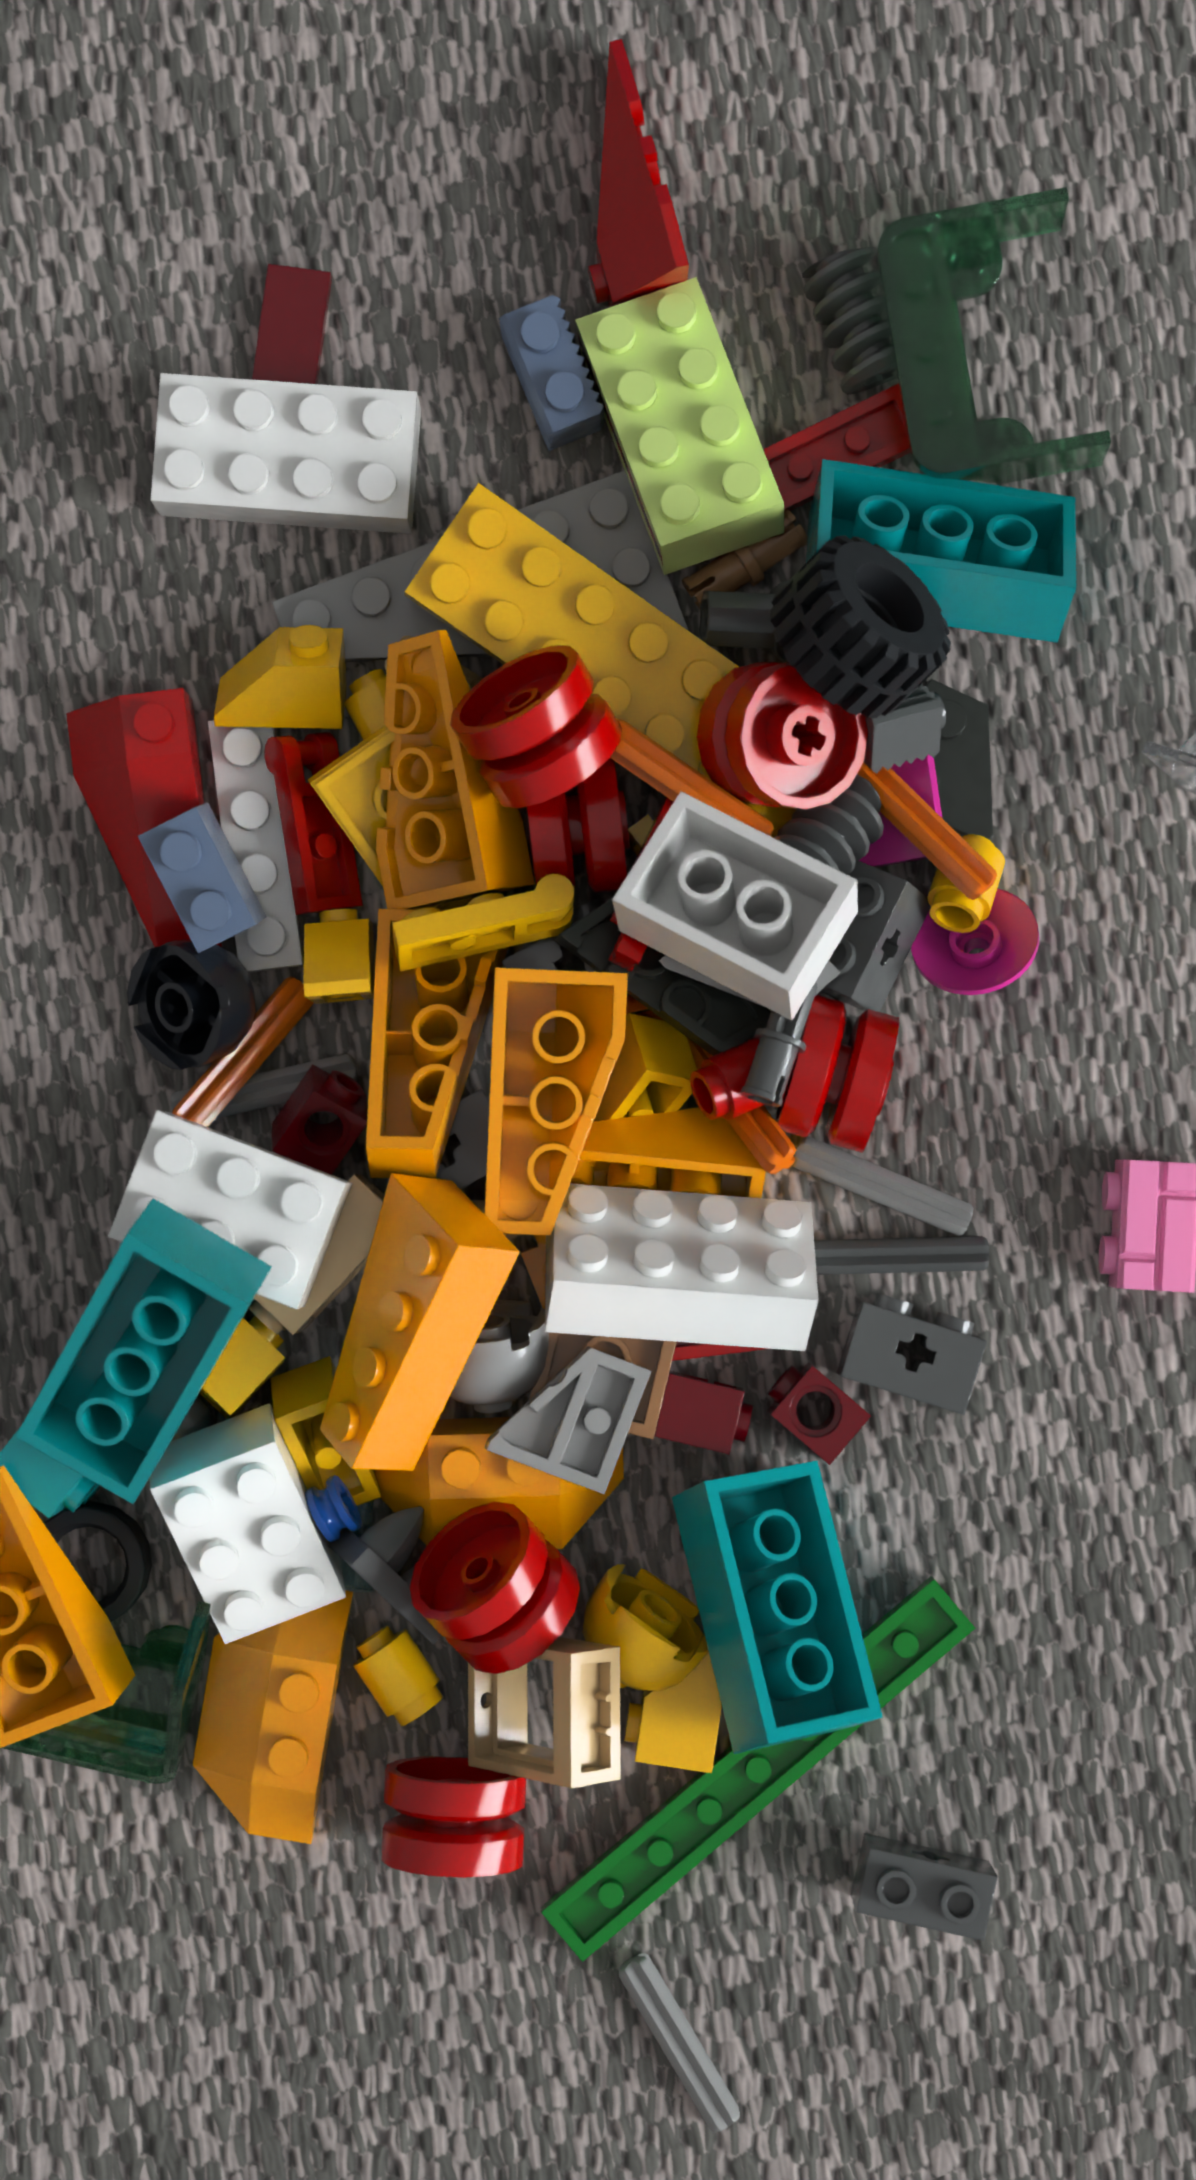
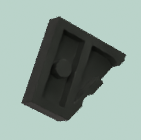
(964, 763)

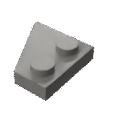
(576, 1420)

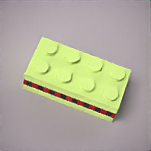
(681, 426)

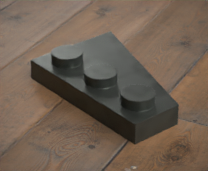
(695, 1009)

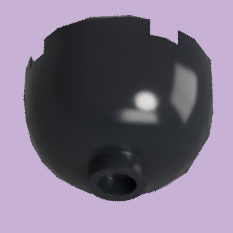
(191, 1003)

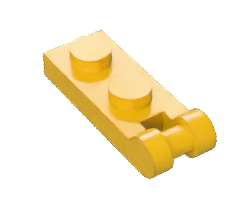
(484, 924)

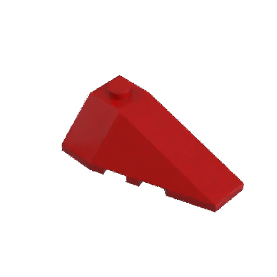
(637, 223)
(136, 772)

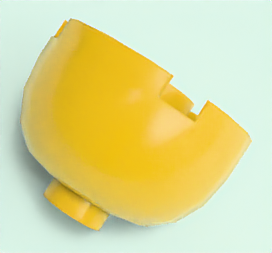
(649, 1625)

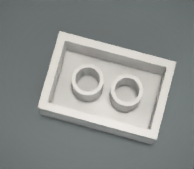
(736, 905)
(241, 1194)
(245, 1524)

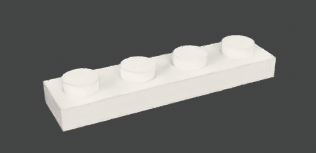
(255, 834)

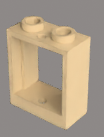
(341, 1263)
(583, 1718)

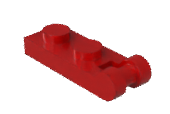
(316, 846)

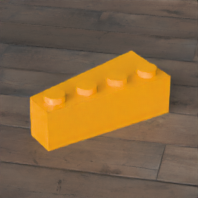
(421, 1051)
(413, 1321)

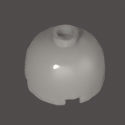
(504, 1358)

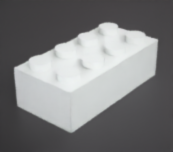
(286, 453)
(682, 1268)

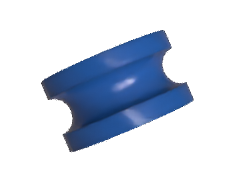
(333, 1508)

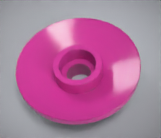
(1009, 944)

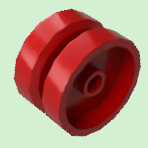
(536, 726)
(778, 739)
(586, 825)
(847, 1076)
(495, 1587)
(452, 1818)

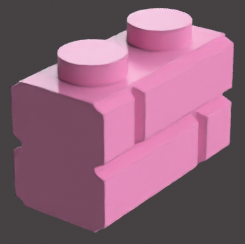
(1151, 1226)

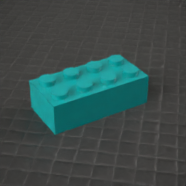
(982, 549)
(142, 1350)
(776, 1606)

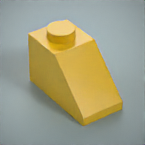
(287, 682)
(339, 958)
(649, 1072)
(243, 1367)
(298, 1410)
(678, 1723)

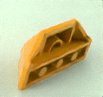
(462, 1474)
(272, 1720)

